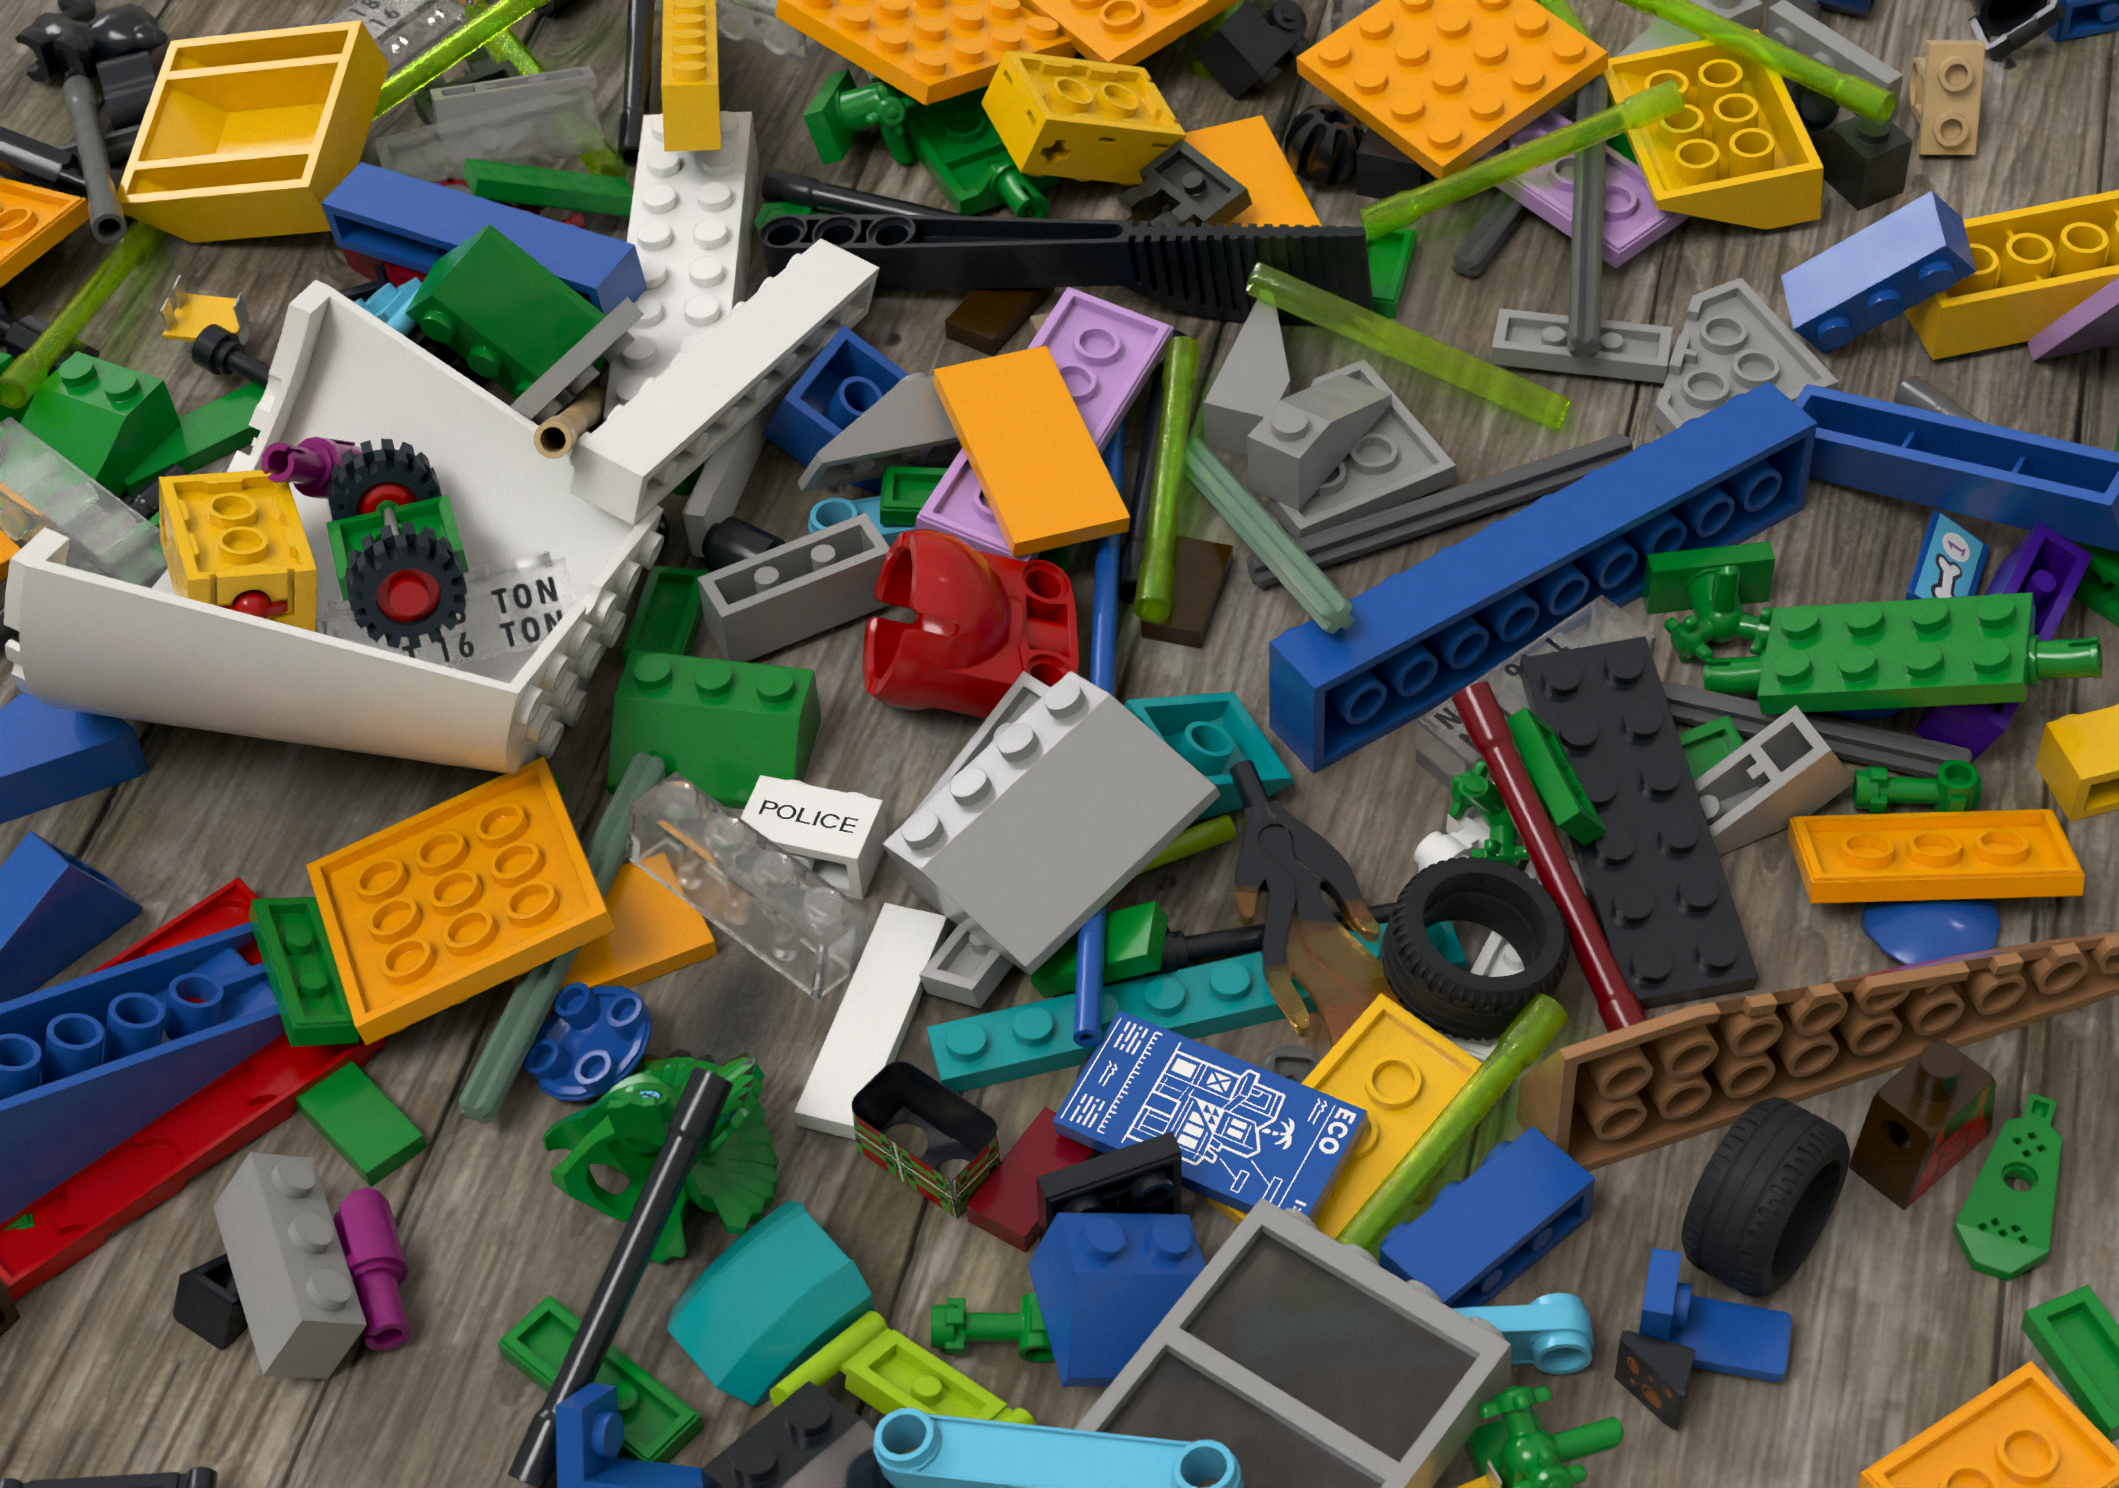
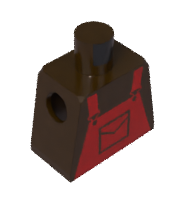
(1944, 1109)

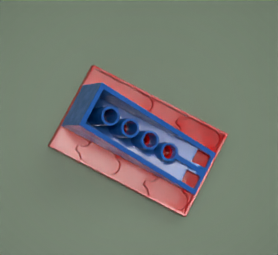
(141, 1083)

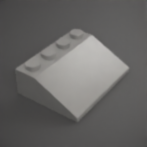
(1049, 822)

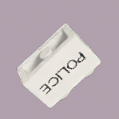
(822, 828)

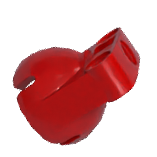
(972, 629)

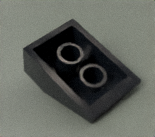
(801, 1445)

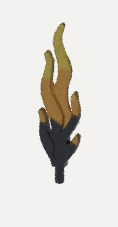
(1300, 930)

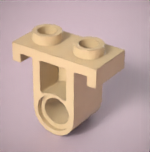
(1947, 96)

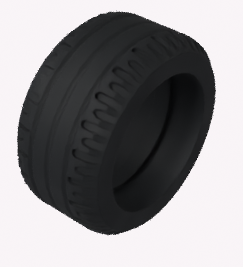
(1485, 895)
(1765, 1196)

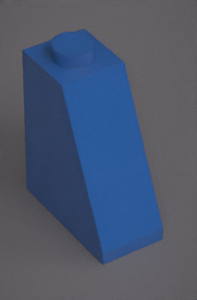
(60, 755)
(52, 913)

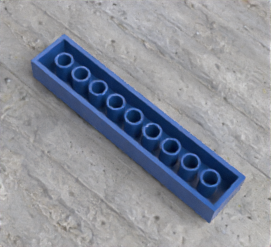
(1522, 575)

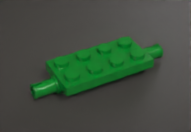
(970, 159)
(1903, 655)

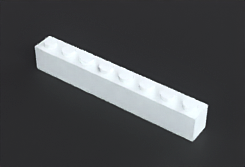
(720, 382)

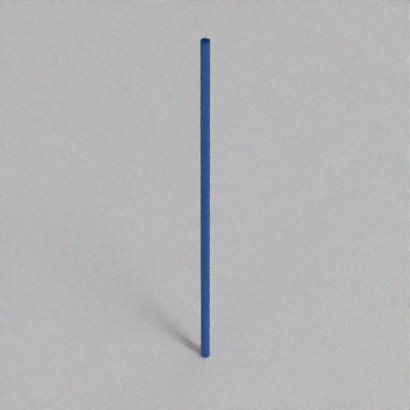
(1102, 674)

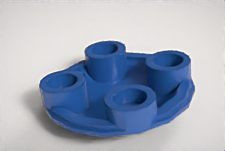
(1931, 928)
(589, 1041)

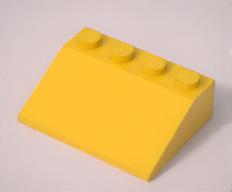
(1733, 149)

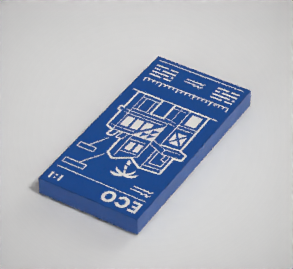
(1235, 1122)

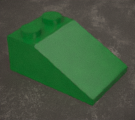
(101, 417)

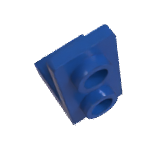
(1723, 1333)
(589, 1444)

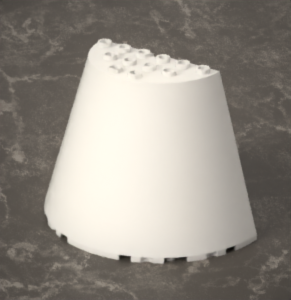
(205, 667)

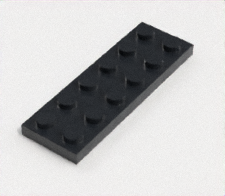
(1656, 867)

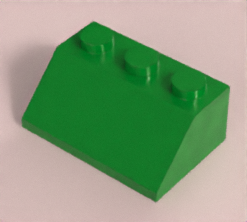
(501, 311)
(714, 721)

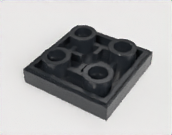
(1128, 1180)

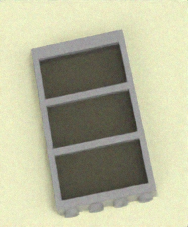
(1309, 1365)

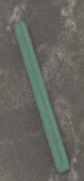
(1267, 539)
(540, 985)

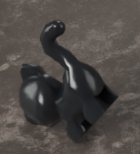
(78, 45)

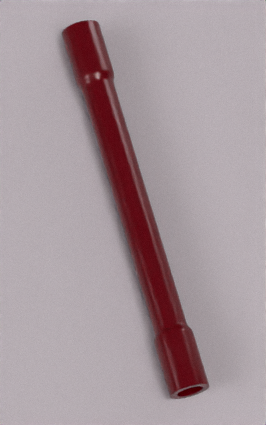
(1494, 742)

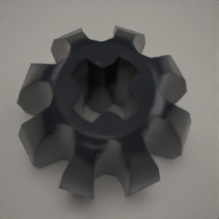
(1323, 144)

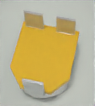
(199, 311)

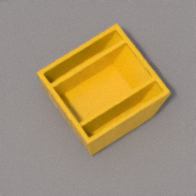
(253, 131)

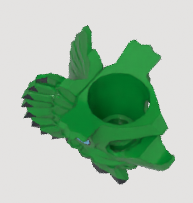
(628, 1128)

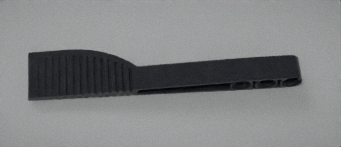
(1177, 266)

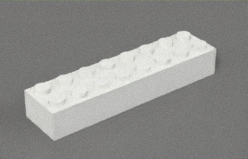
(692, 243)

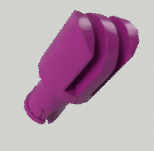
(306, 464)
(375, 1264)

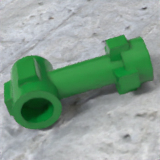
(1953, 790)
(954, 1326)

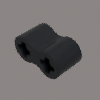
(127, 87)

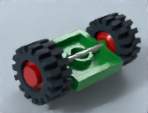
(395, 544)

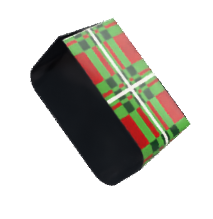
(911, 1096)

